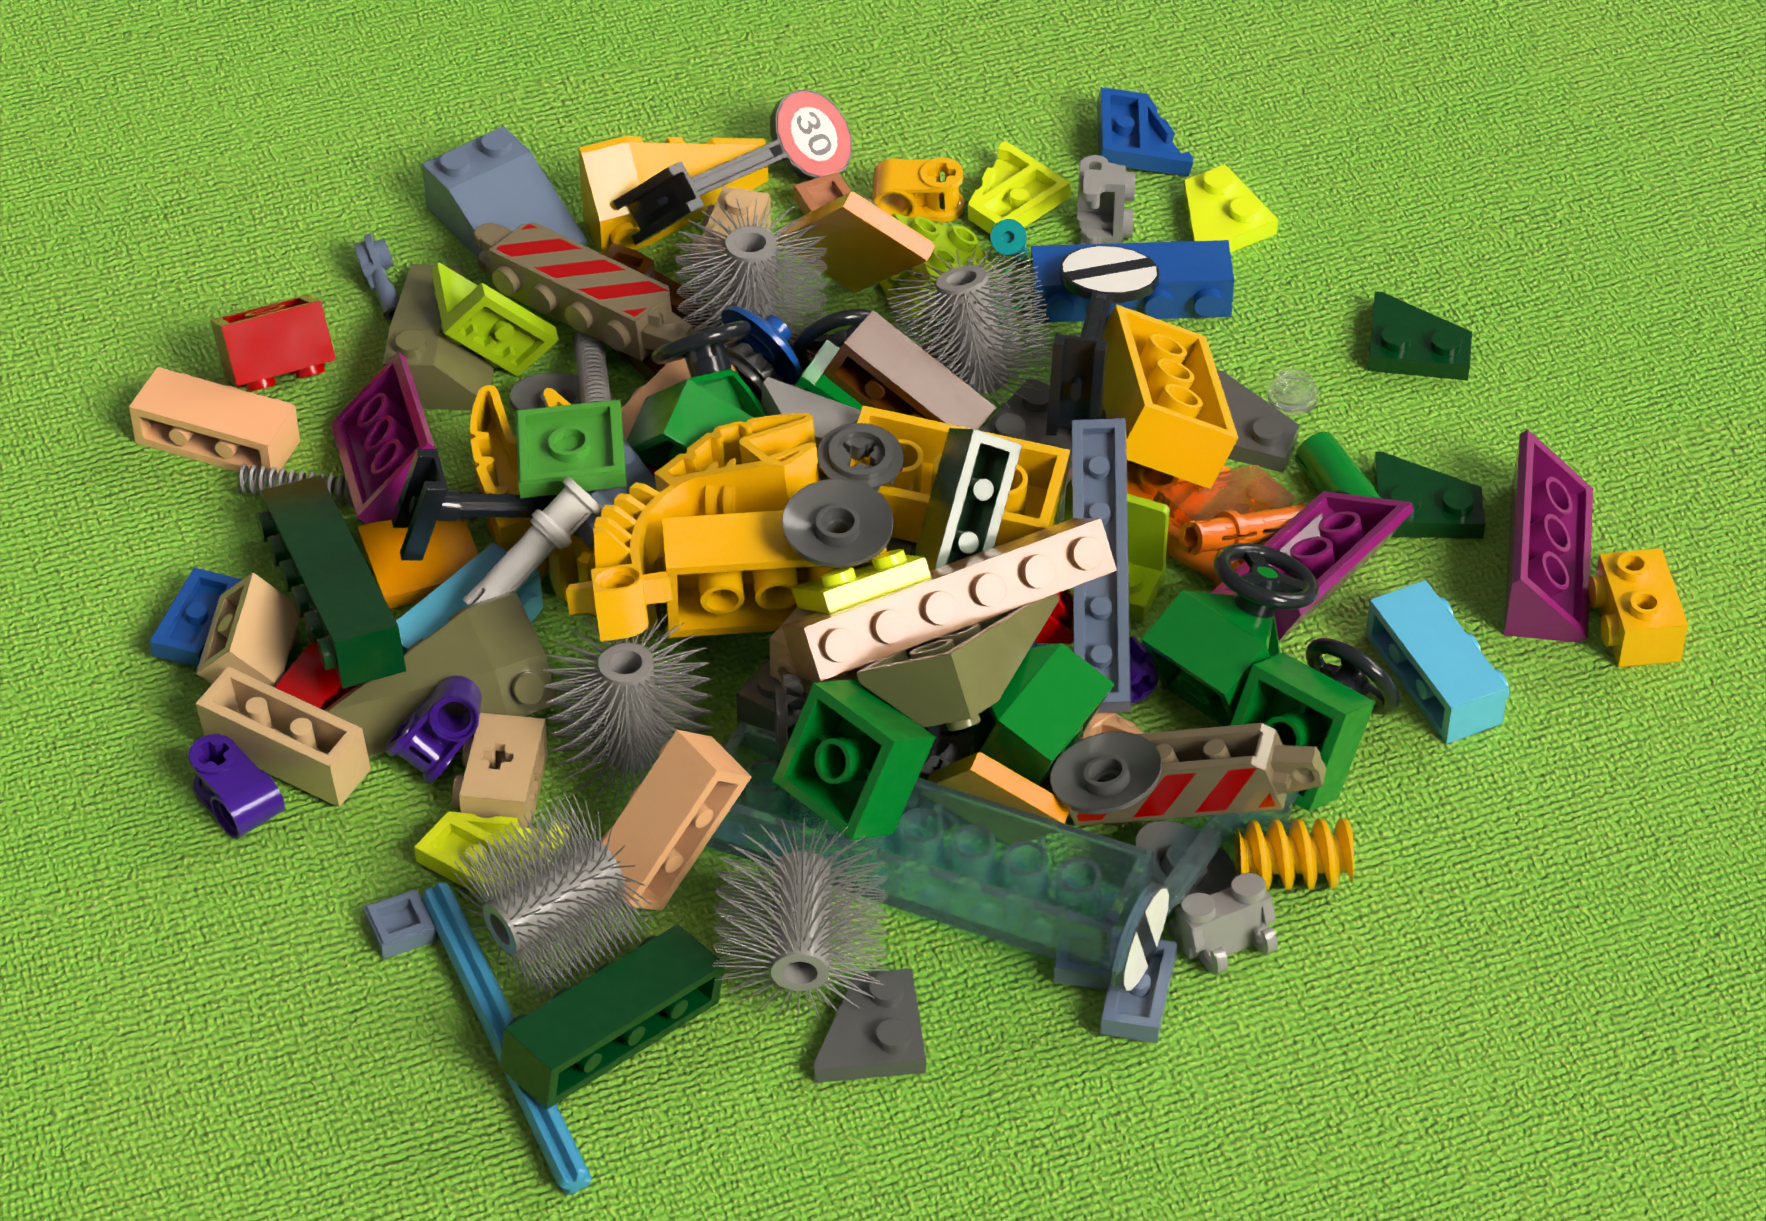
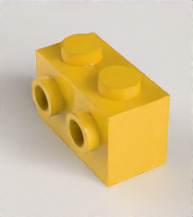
(1638, 607)

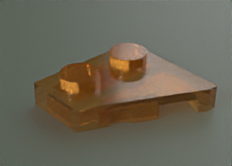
(1236, 490)

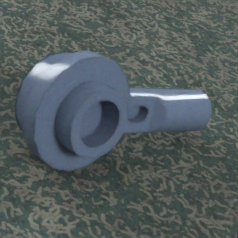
(374, 261)

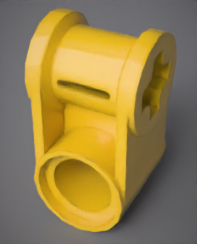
(916, 189)

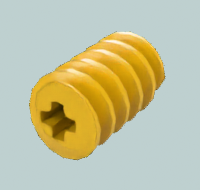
(1296, 852)

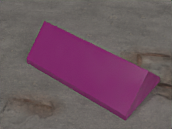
(379, 439)
(1333, 541)
(1548, 547)

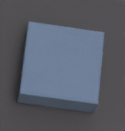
(399, 924)

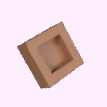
(819, 192)

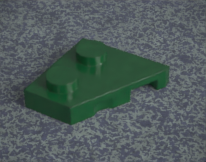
(1416, 341)
(1439, 502)

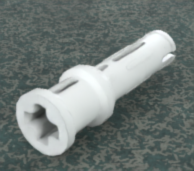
(549, 530)

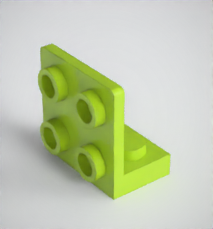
(946, 242)
(490, 322)
(1146, 549)

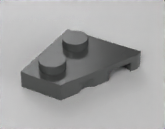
(1262, 430)
(878, 1037)

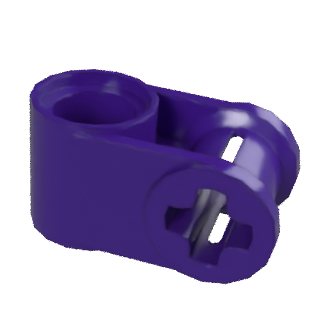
(433, 736)
(232, 785)

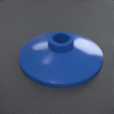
(770, 339)

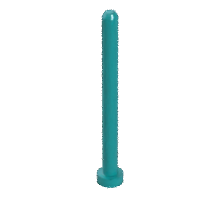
(1010, 239)

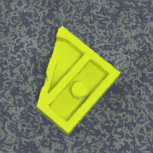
(1016, 190)
(1226, 210)
(853, 586)
(459, 831)

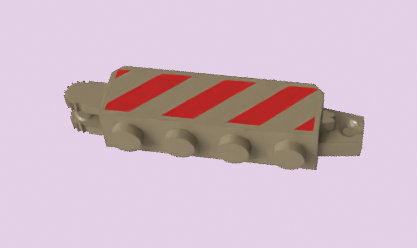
(580, 287)
(1218, 774)

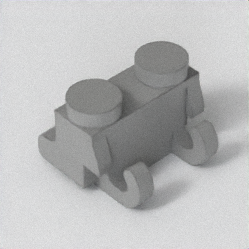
(1101, 201)
(1225, 922)

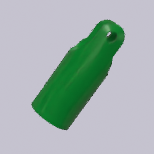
(1331, 467)

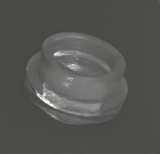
(1293, 392)

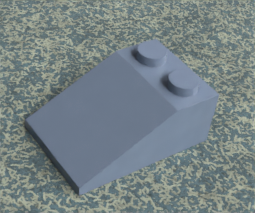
(494, 183)

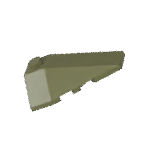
(442, 371)
(482, 642)
(960, 671)

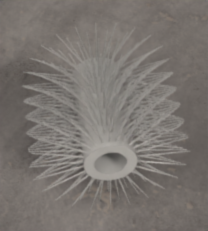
(752, 273)
(973, 323)
(626, 704)
(553, 896)
(801, 920)

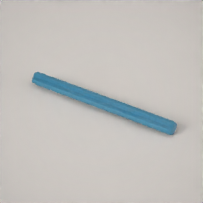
(494, 1016)

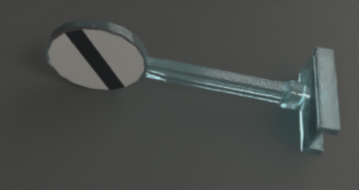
(1157, 899)

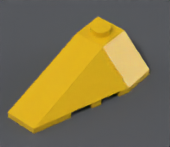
(625, 162)

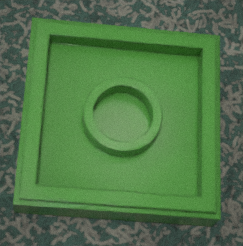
(571, 442)

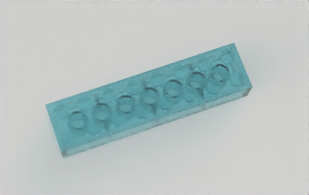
(959, 861)

